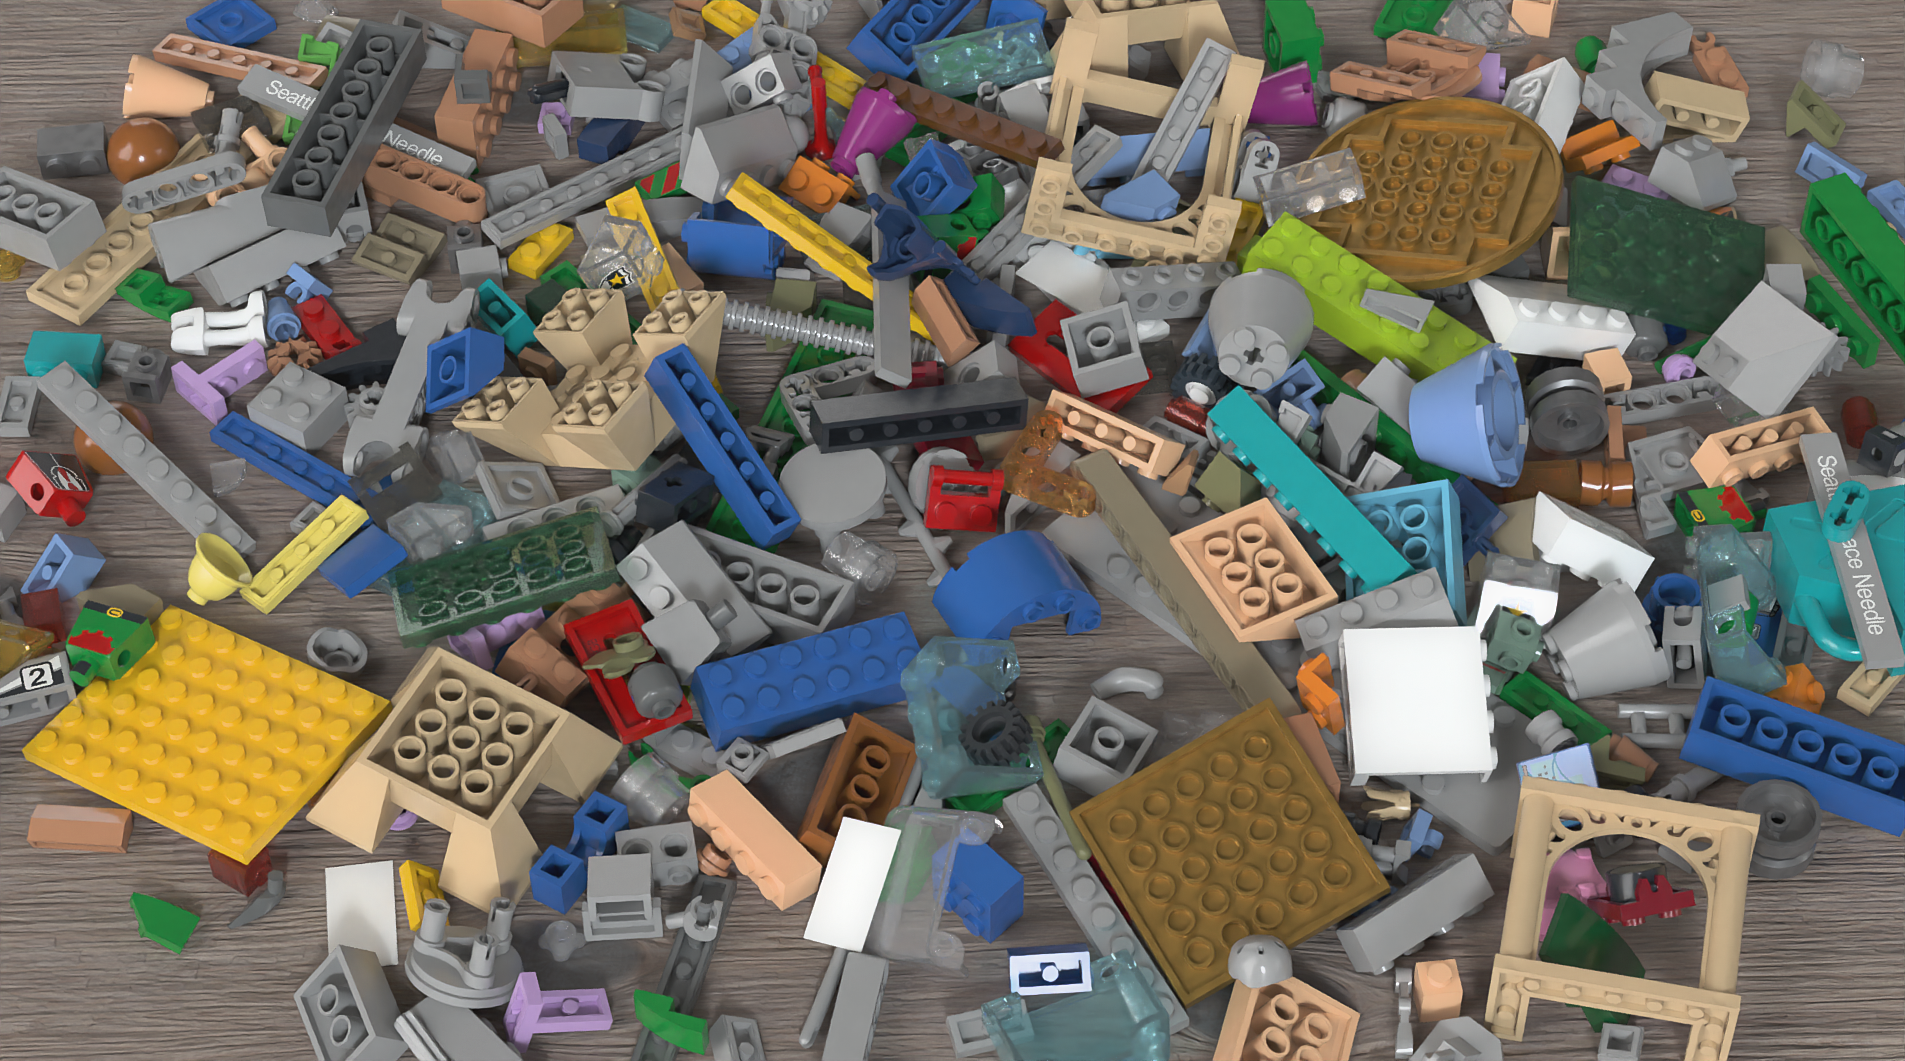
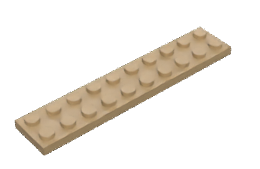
(98, 270)

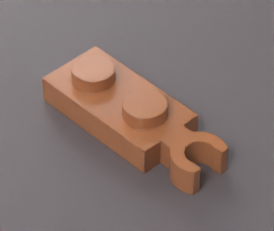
(1716, 64)

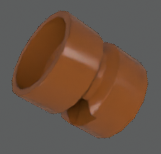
(1606, 483)

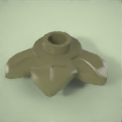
(627, 651)

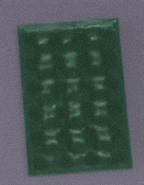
(1660, 256)
(501, 577)

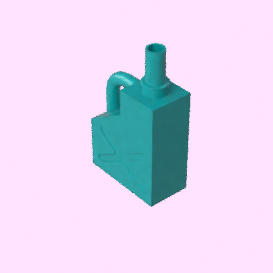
(1809, 580)

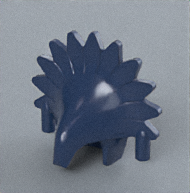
(910, 245)

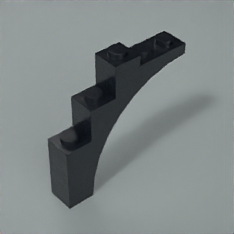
(376, 359)

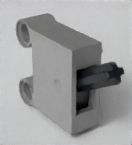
(601, 86)

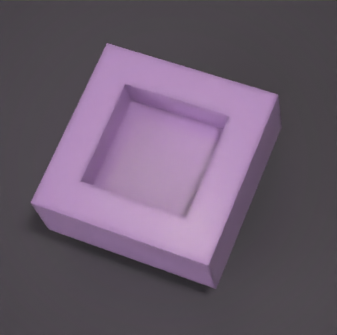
(561, 114)

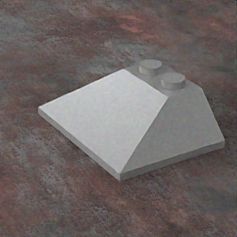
(1765, 351)

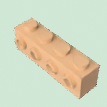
(1121, 437)
(1756, 448)
(754, 840)

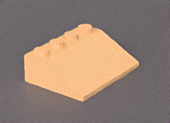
(1255, 572)
(1285, 1024)

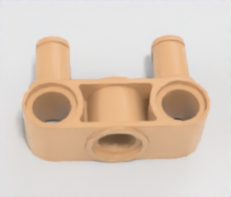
(257, 172)

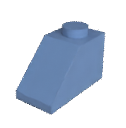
(1143, 199)
(66, 564)

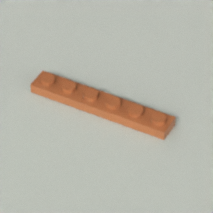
(233, 61)

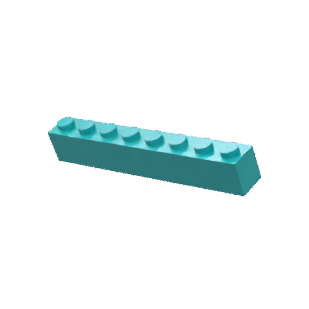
(1309, 491)

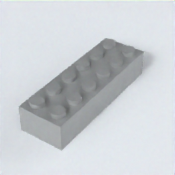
(786, 594)

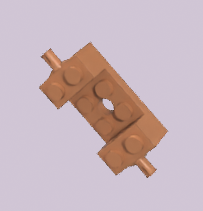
(537, 658)

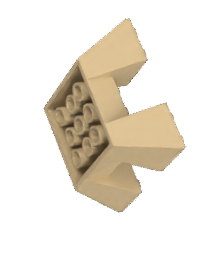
(1128, 22)
(604, 406)
(467, 759)

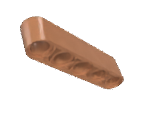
(426, 186)

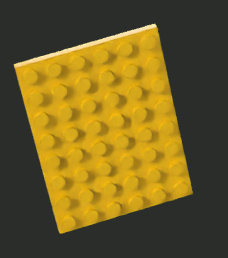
(210, 734)

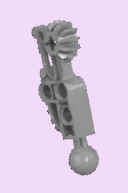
(792, 38)

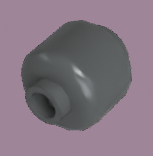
(1649, 338)
(655, 689)

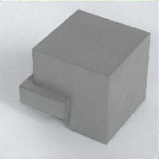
(621, 899)

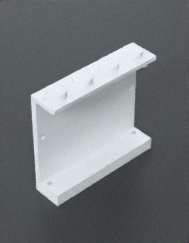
(1416, 702)

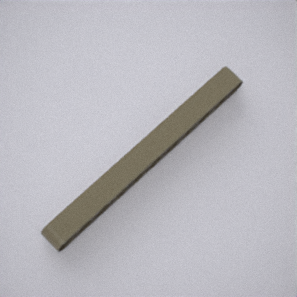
(1149, 547)

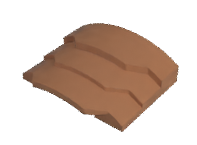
(1416, 68)

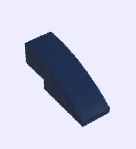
(607, 137)
(990, 307)

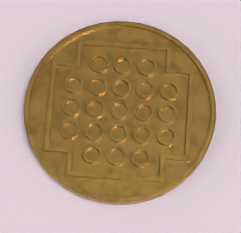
(1446, 189)

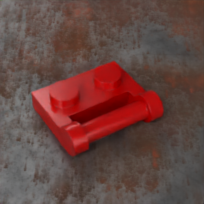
(963, 509)

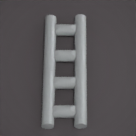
(1640, 712)

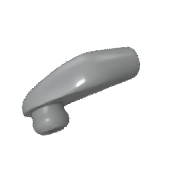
(1127, 680)

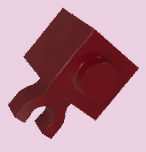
(924, 375)

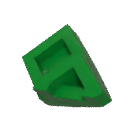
(163, 921)

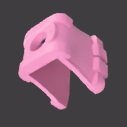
(1574, 875)

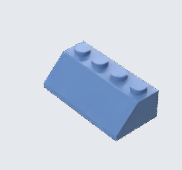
(1134, 147)

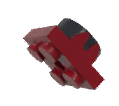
(1638, 893)

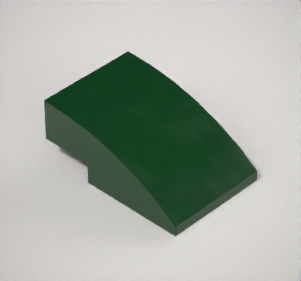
(1587, 941)

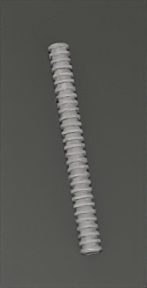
(815, 331)

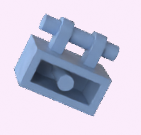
(1298, 388)

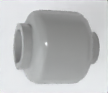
(1341, 113)

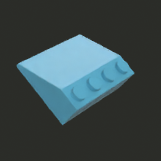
(1429, 527)

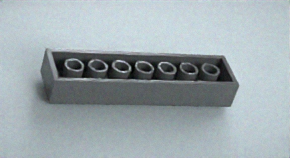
(344, 128)

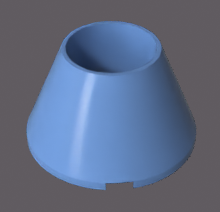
(1471, 417)

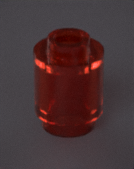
(1187, 414)
(1857, 417)

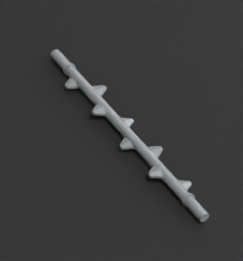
(913, 527)

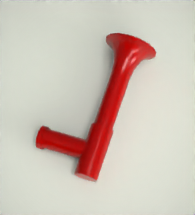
(820, 146)

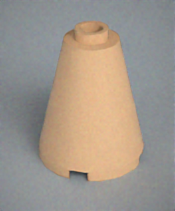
(162, 91)

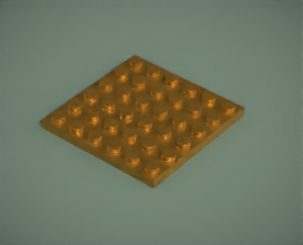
(1228, 847)

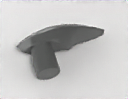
(263, 902)

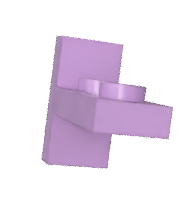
(210, 388)
(481, 640)
(552, 1011)

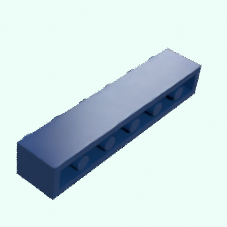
(722, 447)

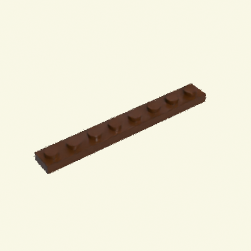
(969, 122)

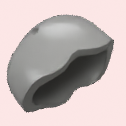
(341, 664)
(1260, 961)

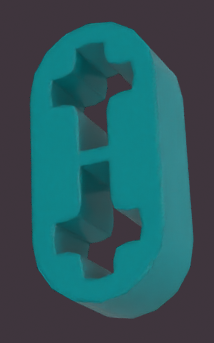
(1852, 513)

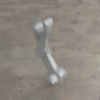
(1404, 1034)

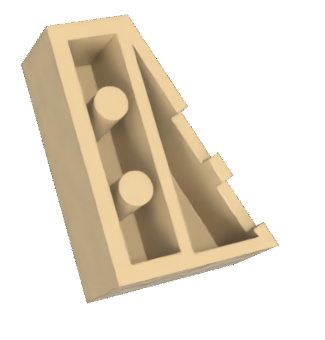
(1697, 108)

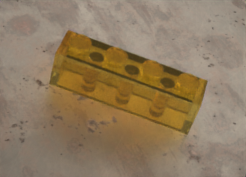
(594, 33)

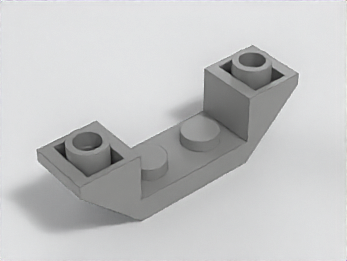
(697, 755)

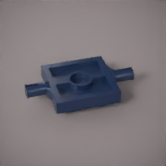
(1478, 519)

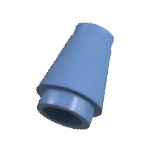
(282, 320)

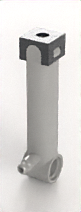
(1883, 449)

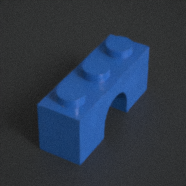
(563, 874)

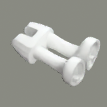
(197, 330)

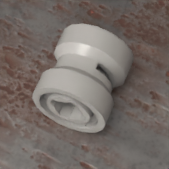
(1549, 733)

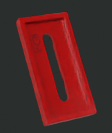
(1056, 366)
(587, 639)

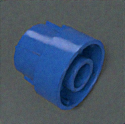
(1669, 590)

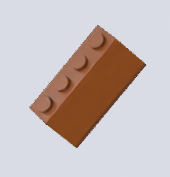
(859, 782)

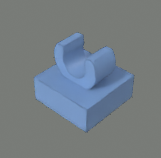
(306, 283)
(1422, 838)

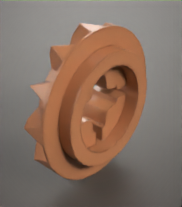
(307, 353)

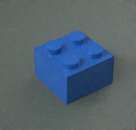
(985, 891)

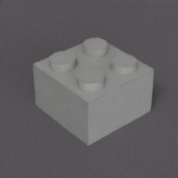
(1104, 349)
(300, 408)
(1103, 748)

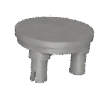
(834, 489)
(463, 962)

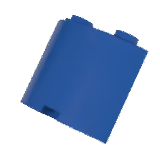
(732, 242)
(1012, 584)

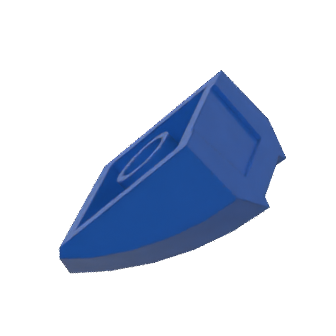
(934, 181)

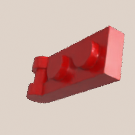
(324, 327)

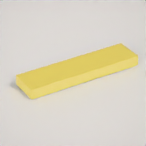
(304, 554)

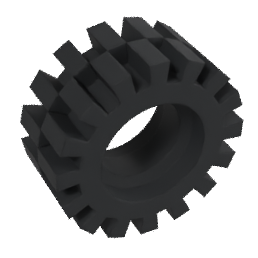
(987, 724)

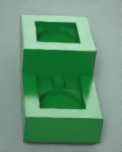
(150, 294)
(659, 1016)

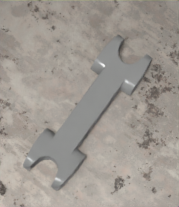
(405, 392)

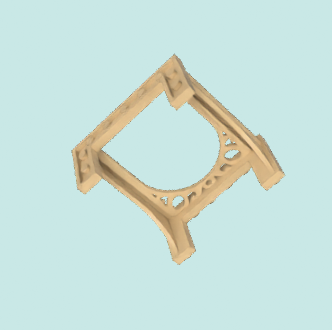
(1105, 232)
(1518, 976)

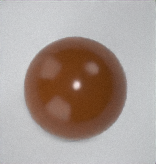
(140, 149)
(93, 456)

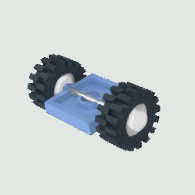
(1199, 373)

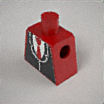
(52, 485)

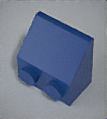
(461, 366)

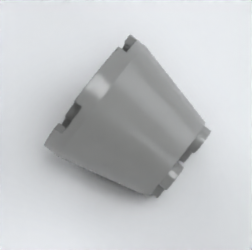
(1259, 326)
(1606, 645)

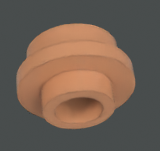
(713, 861)

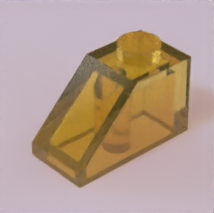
(20, 644)

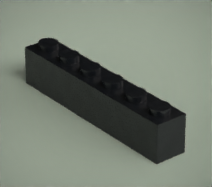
(918, 415)

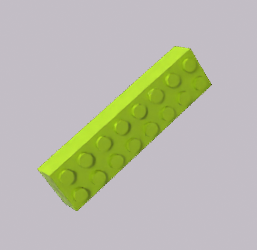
(1335, 287)

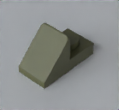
(1809, 111)
(1614, 774)

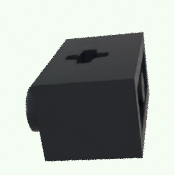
(674, 496)

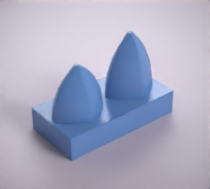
(1819, 163)

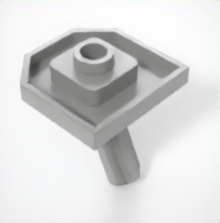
(1459, 1041)

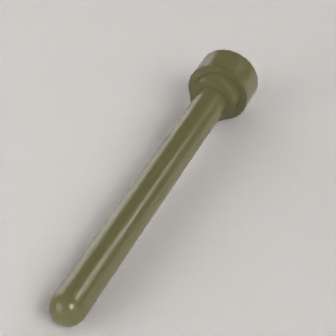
(1056, 791)

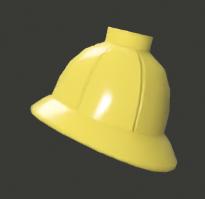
(216, 570)

